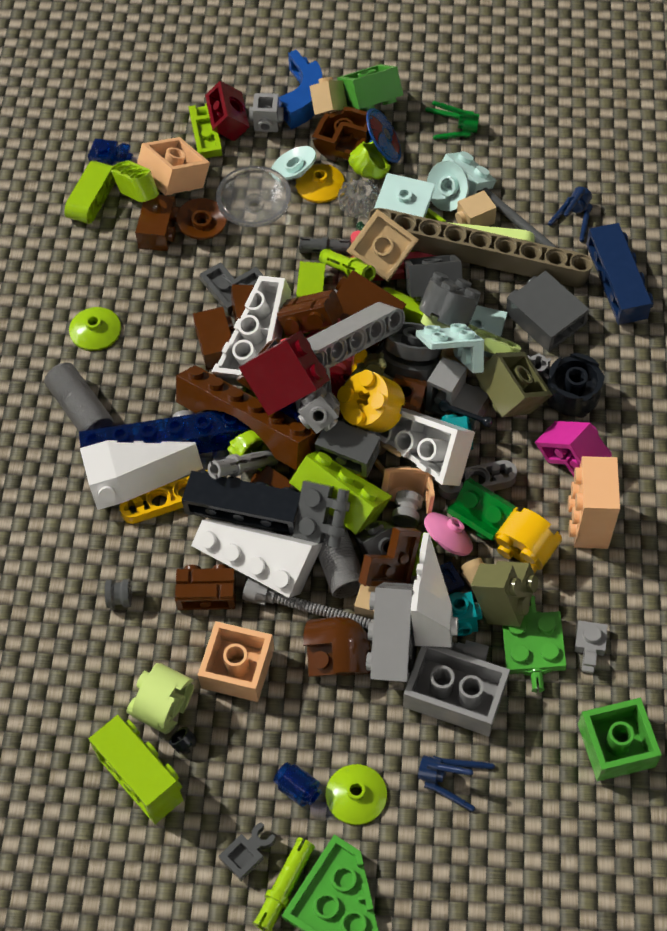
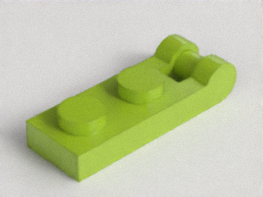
(206, 140)

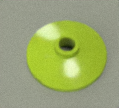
(96, 336)
(356, 808)

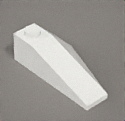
(132, 469)
(430, 603)

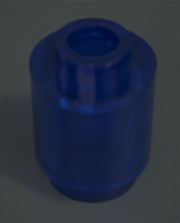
(297, 784)

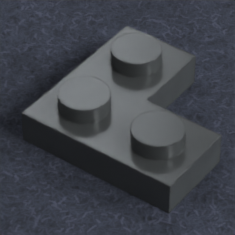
(219, 283)

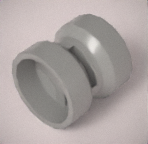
(407, 508)

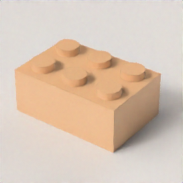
(594, 502)

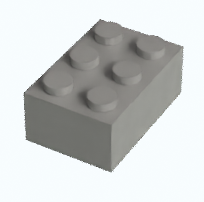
(391, 632)
(456, 688)

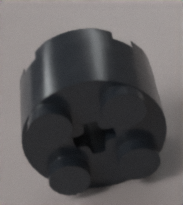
(575, 385)

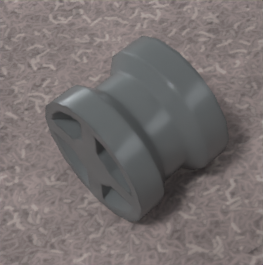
(118, 593)

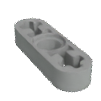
(484, 470)

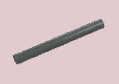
(517, 219)

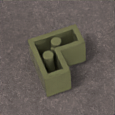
(504, 591)

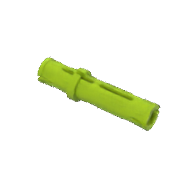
(347, 264)
(278, 896)

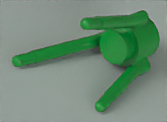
(467, 120)

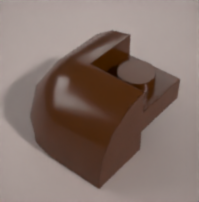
(341, 133)
(336, 647)

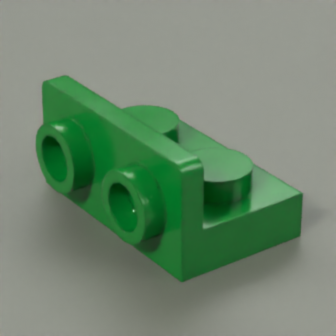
(480, 509)

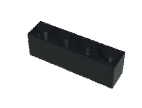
(241, 502)

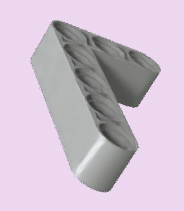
(353, 336)

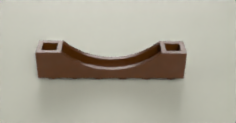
(281, 433)

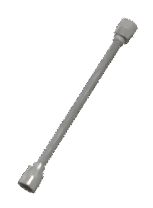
(261, 594)

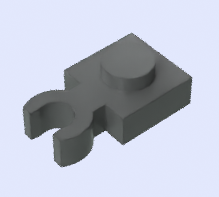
(244, 854)

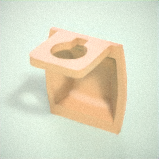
(409, 479)

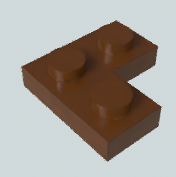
(397, 564)

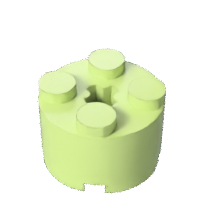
(161, 697)

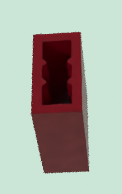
(284, 373)

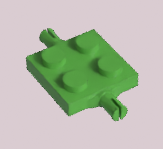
(535, 645)

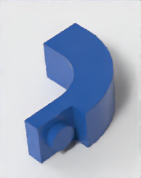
(298, 103)

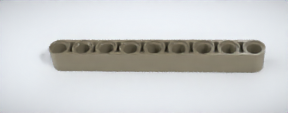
(494, 249)

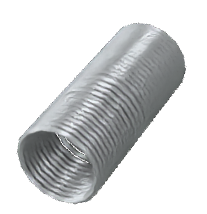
(77, 398)
(340, 566)

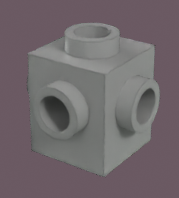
(266, 112)
(319, 401)

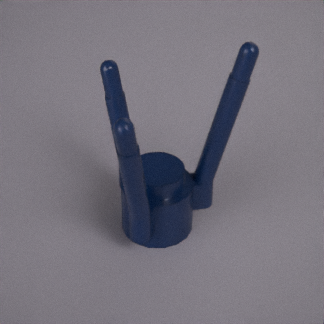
(576, 203)
(435, 768)

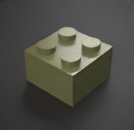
(513, 384)

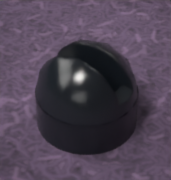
(182, 740)

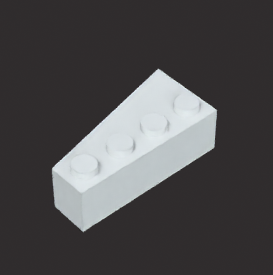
(254, 328)
(432, 445)
(261, 554)

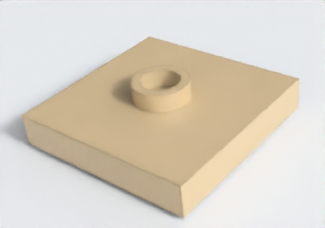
(382, 245)

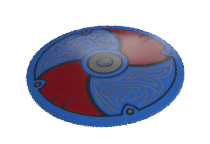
(383, 135)

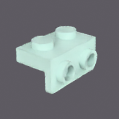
(478, 176)

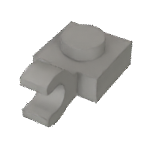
(591, 642)

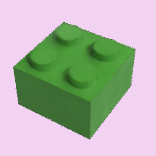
(372, 86)
(619, 739)

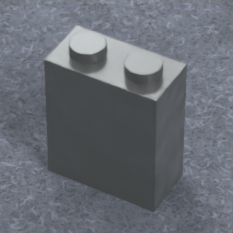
(546, 310)

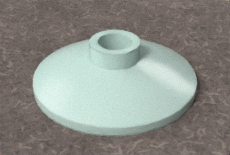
(295, 162)
(443, 175)

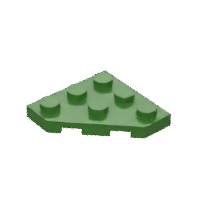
(334, 893)

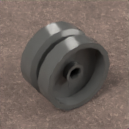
(408, 354)

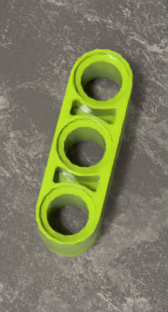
(134, 181)
(90, 192)
(310, 278)

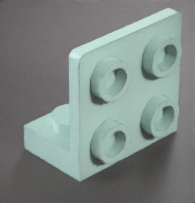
(466, 344)

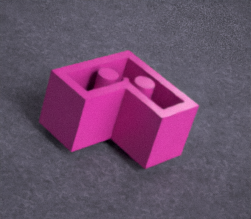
(569, 441)

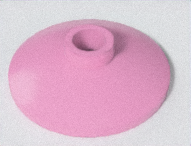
(448, 533)

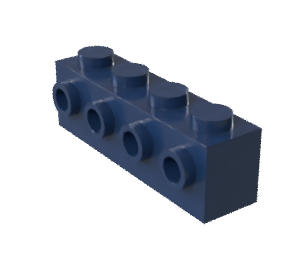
(619, 273)

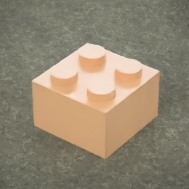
(174, 165)
(236, 661)

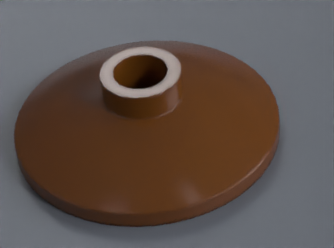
(200, 211)

